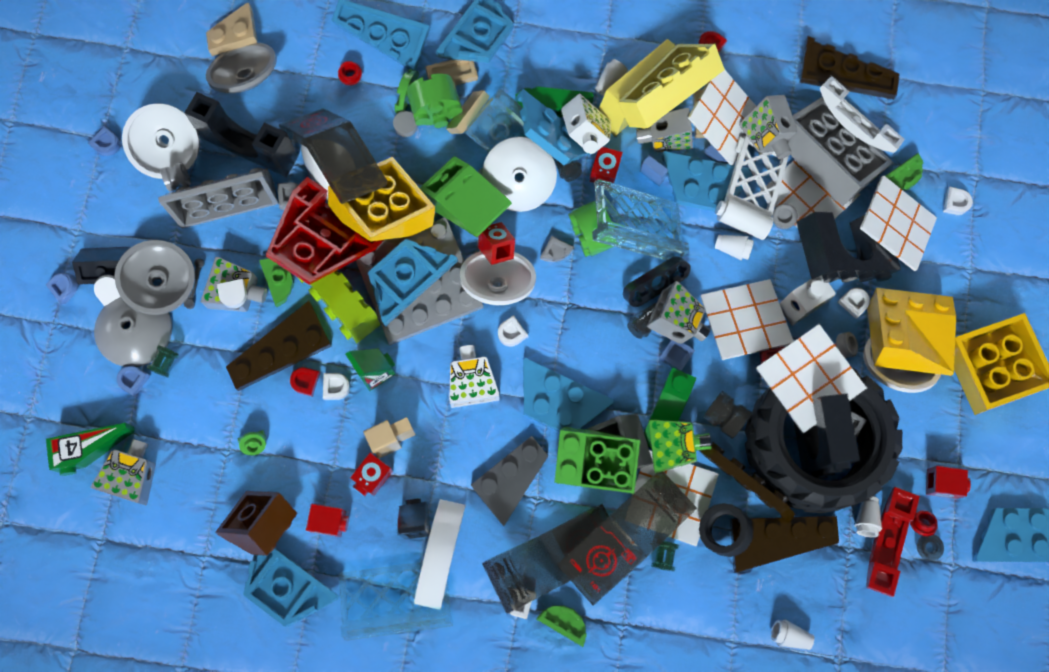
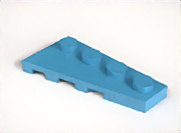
(386, 32)

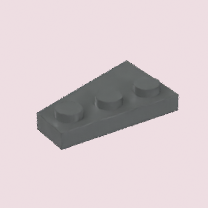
(510, 478)

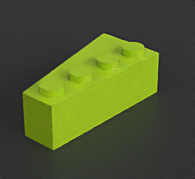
(345, 306)

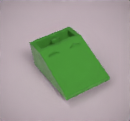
(465, 196)
(597, 460)

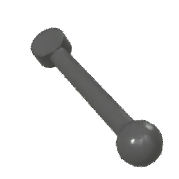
(189, 303)

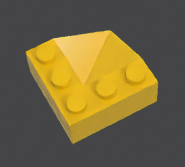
(389, 211)
(912, 331)
(1000, 364)

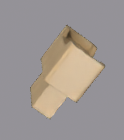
(386, 438)

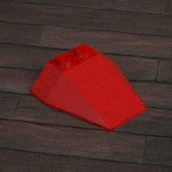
(312, 238)

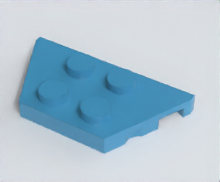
(477, 33)
(548, 130)
(699, 181)
(405, 276)
(559, 400)
(1015, 536)
(285, 588)

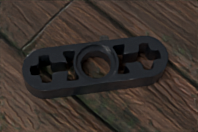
(646, 281)

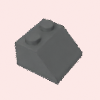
(629, 427)

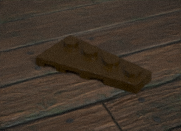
(856, 76)
(282, 347)
(751, 483)
(778, 539)

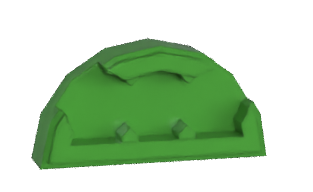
(405, 81)
(908, 173)
(278, 280)
(566, 622)

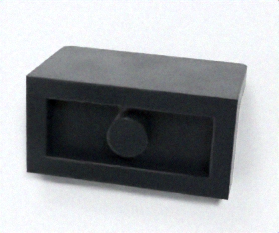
(96, 262)

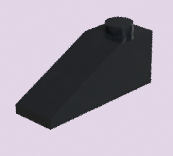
(413, 520)

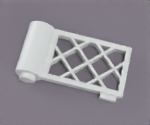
(749, 215)

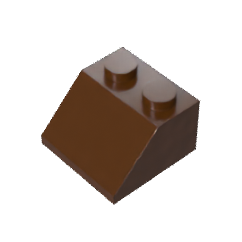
(257, 522)

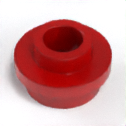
(346, 68)
(924, 523)

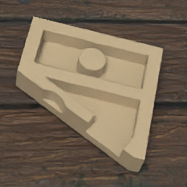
(233, 32)

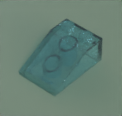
(497, 122)

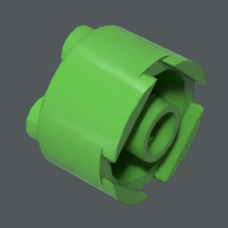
(434, 100)
(584, 222)

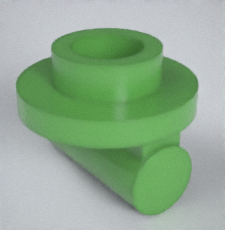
(252, 442)

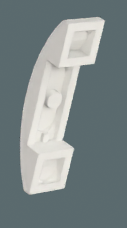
(855, 122)
(439, 554)

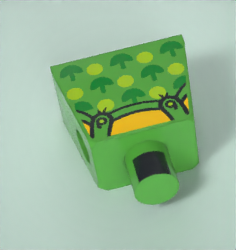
(675, 444)

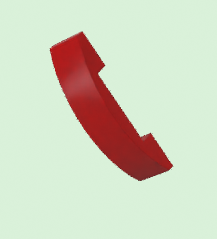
(888, 546)

